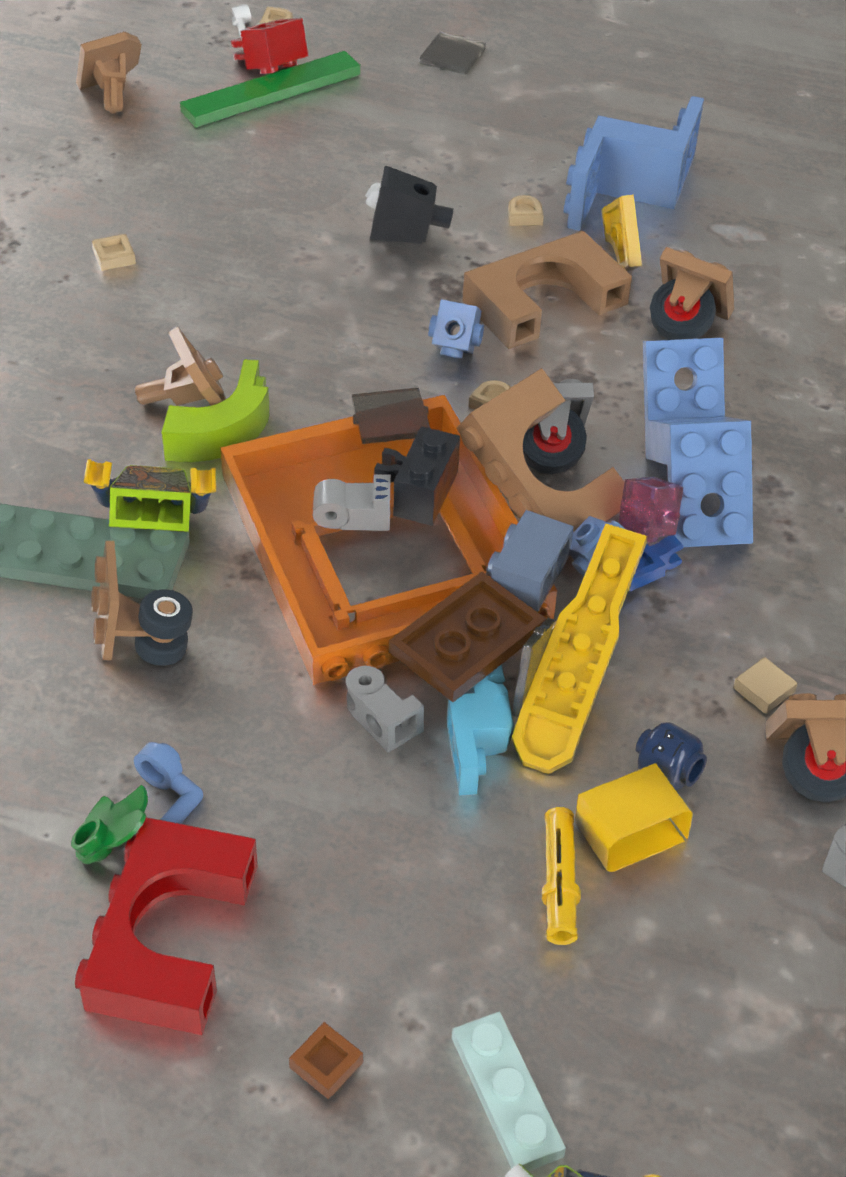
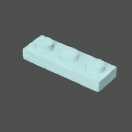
(508, 1093)

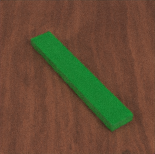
(269, 88)

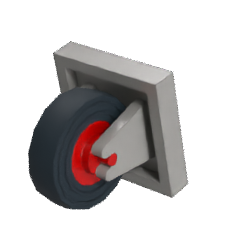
(561, 438)

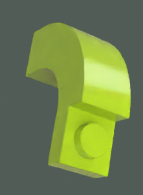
(199, 432)

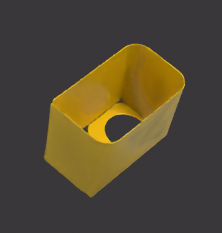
(631, 817)

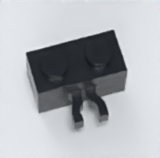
(423, 475)

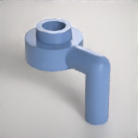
(162, 769)

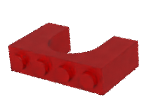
(162, 863)

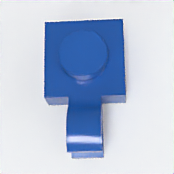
(656, 561)

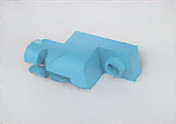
(479, 727)

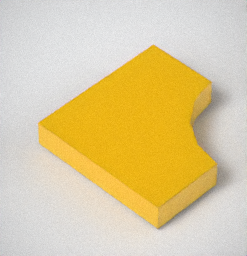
(622, 231)

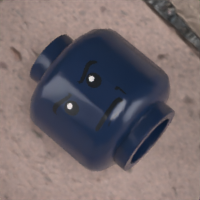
(674, 751)

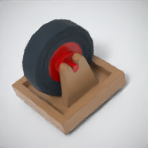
(690, 295)
(815, 745)

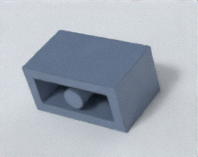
(531, 557)

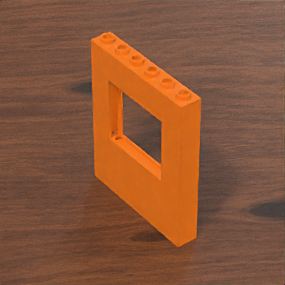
(274, 495)

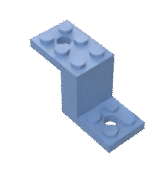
(632, 160)
(698, 441)

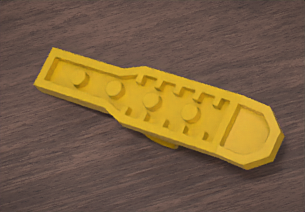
(577, 655)

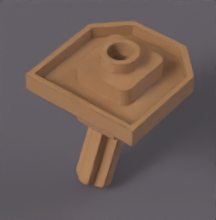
(106, 64)
(185, 380)

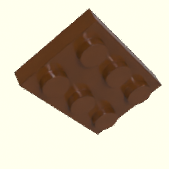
(466, 636)

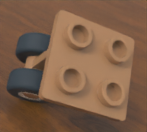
(156, 623)

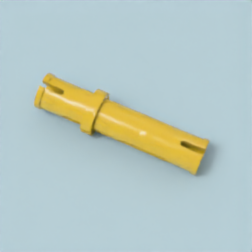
(560, 918)

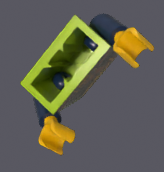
(151, 495)

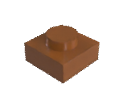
(326, 1060)

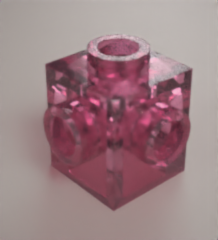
(650, 507)

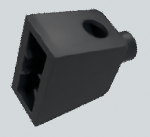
(407, 208)

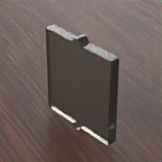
(452, 53)
(389, 415)
(530, 660)

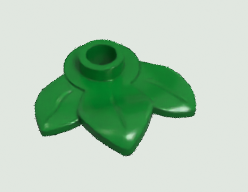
(109, 826)

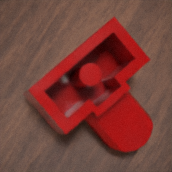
(272, 45)

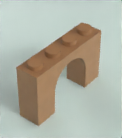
(567, 262)
(496, 438)

